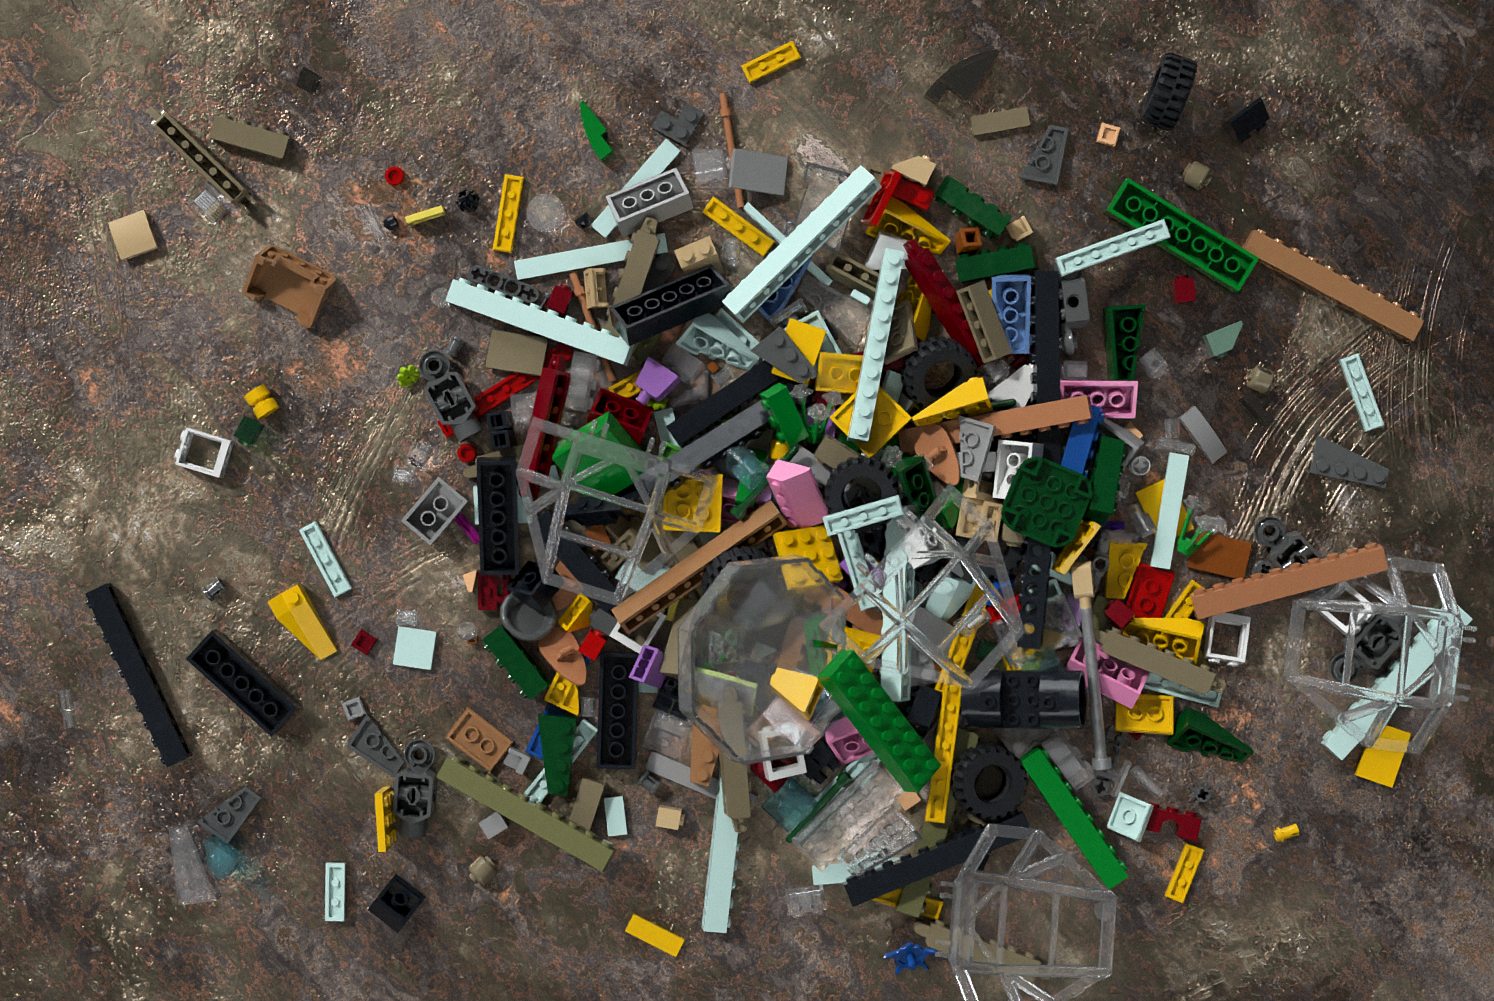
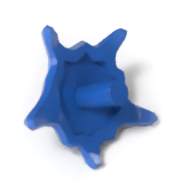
(910, 956)

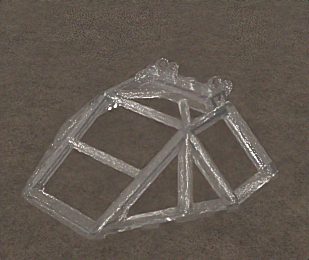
(560, 489)
(902, 629)
(1442, 673)
(966, 908)

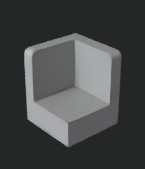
(517, 760)
(494, 824)

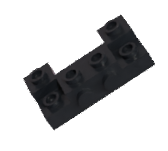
(594, 511)

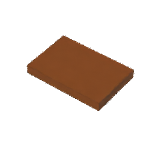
(1221, 556)

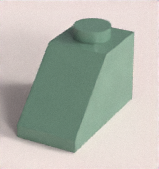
(1222, 340)

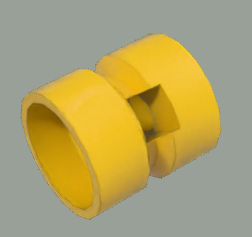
(262, 403)

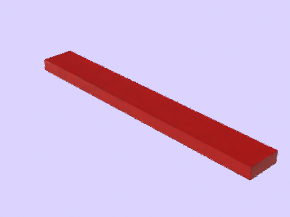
(509, 386)

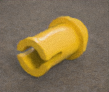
(1286, 832)

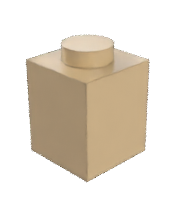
(669, 817)

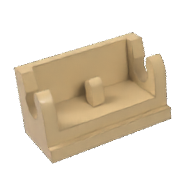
(595, 288)
(979, 490)

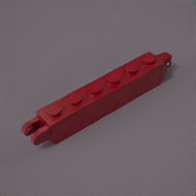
(940, 296)
(549, 407)

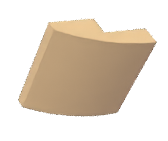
(133, 235)
(991, 510)

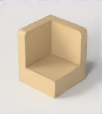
(1019, 229)

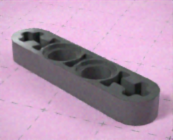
(503, 286)
(1096, 781)

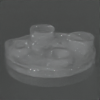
(545, 213)

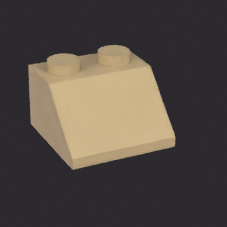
(915, 169)
(697, 256)

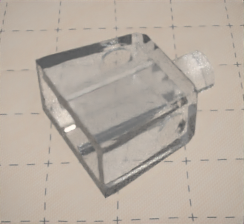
(710, 166)

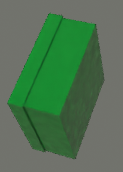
(610, 479)

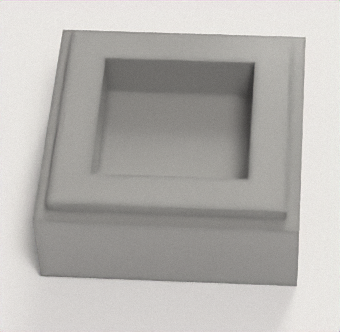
(354, 708)

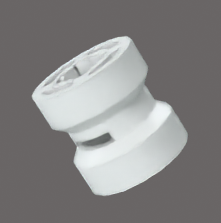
(1142, 466)

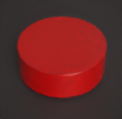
(394, 176)
(467, 453)

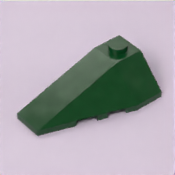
(918, 485)
(1202, 734)

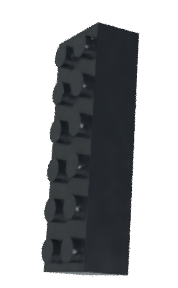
(669, 305)
(498, 515)
(578, 561)
(243, 682)
(617, 711)

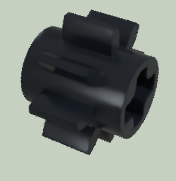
(467, 200)

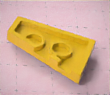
(1072, 550)
(1122, 565)

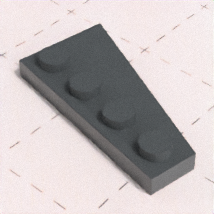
(1340, 463)

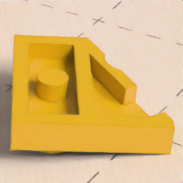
(563, 694)

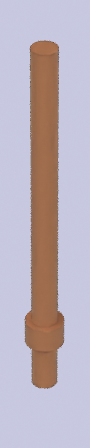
(725, 113)
(579, 292)

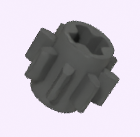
(1206, 796)

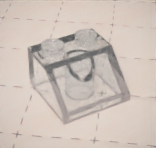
(666, 734)
(805, 899)

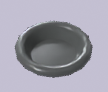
(527, 622)

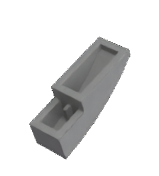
(1202, 434)

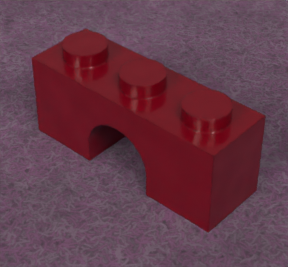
(1186, 823)

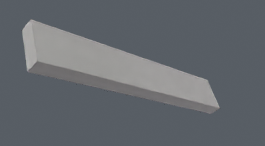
(680, 774)

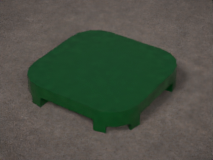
(1046, 501)

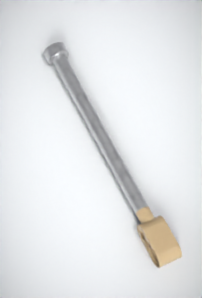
(1084, 590)

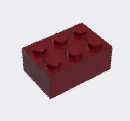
(628, 412)

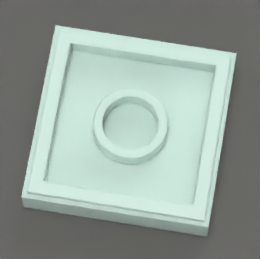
(414, 647)
(1130, 816)

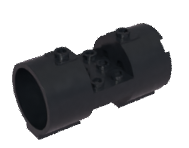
(1026, 700)

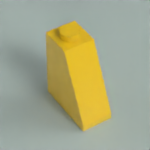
(797, 690)

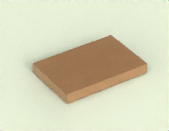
(479, 739)

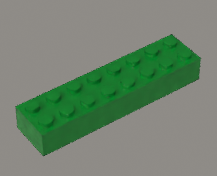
(1189, 238)
(879, 721)
(1073, 818)

